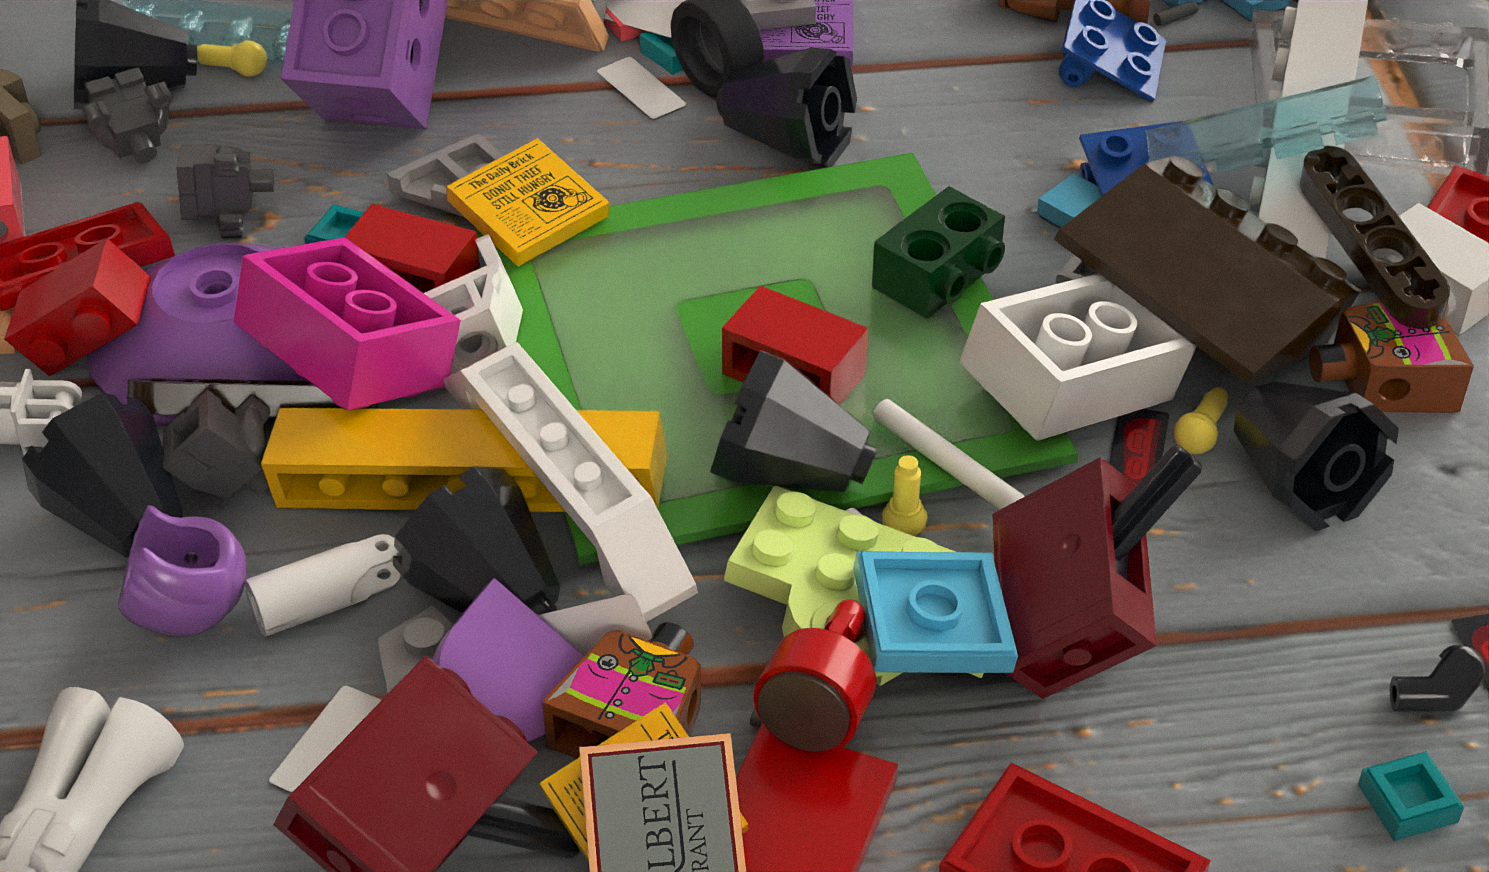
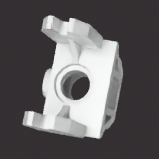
(488, 306)

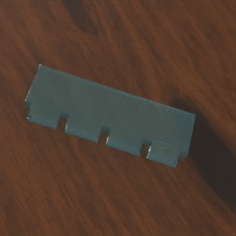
(1286, 123)

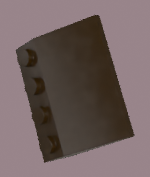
(1211, 268)

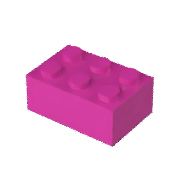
(346, 322)

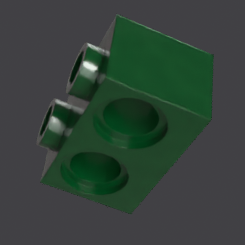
(938, 252)

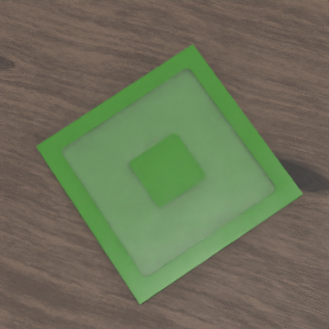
(640, 309)

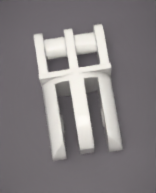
(30, 406)

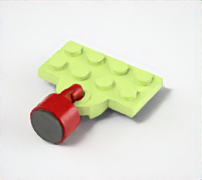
(823, 666)

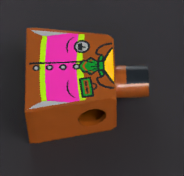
(1394, 363)
(620, 684)

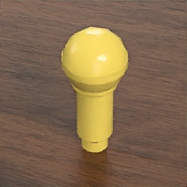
(246, 57)
(1198, 429)
(905, 508)

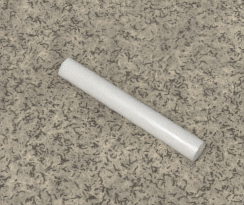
(945, 455)

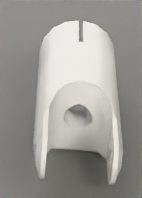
(321, 584)

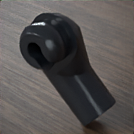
(1445, 688)

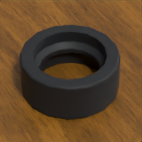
(714, 41)

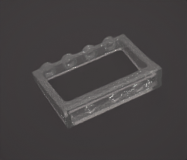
(1411, 137)

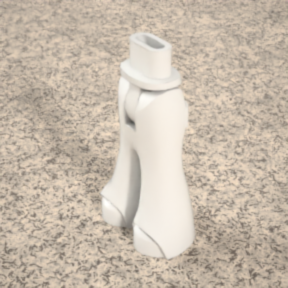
(82, 777)

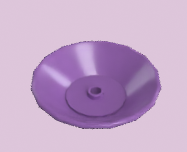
(189, 327)

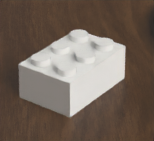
(1074, 355)

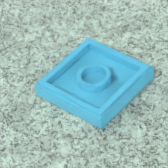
(934, 612)

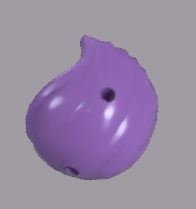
(179, 590)

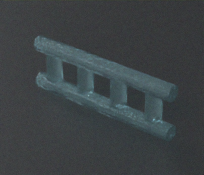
(241, 17)

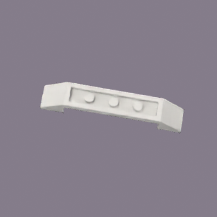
(581, 475)

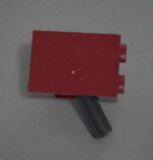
(1080, 569)
(418, 783)

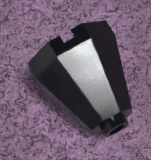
(119, 39)
(793, 104)
(791, 433)
(1316, 448)
(102, 470)
(476, 535)

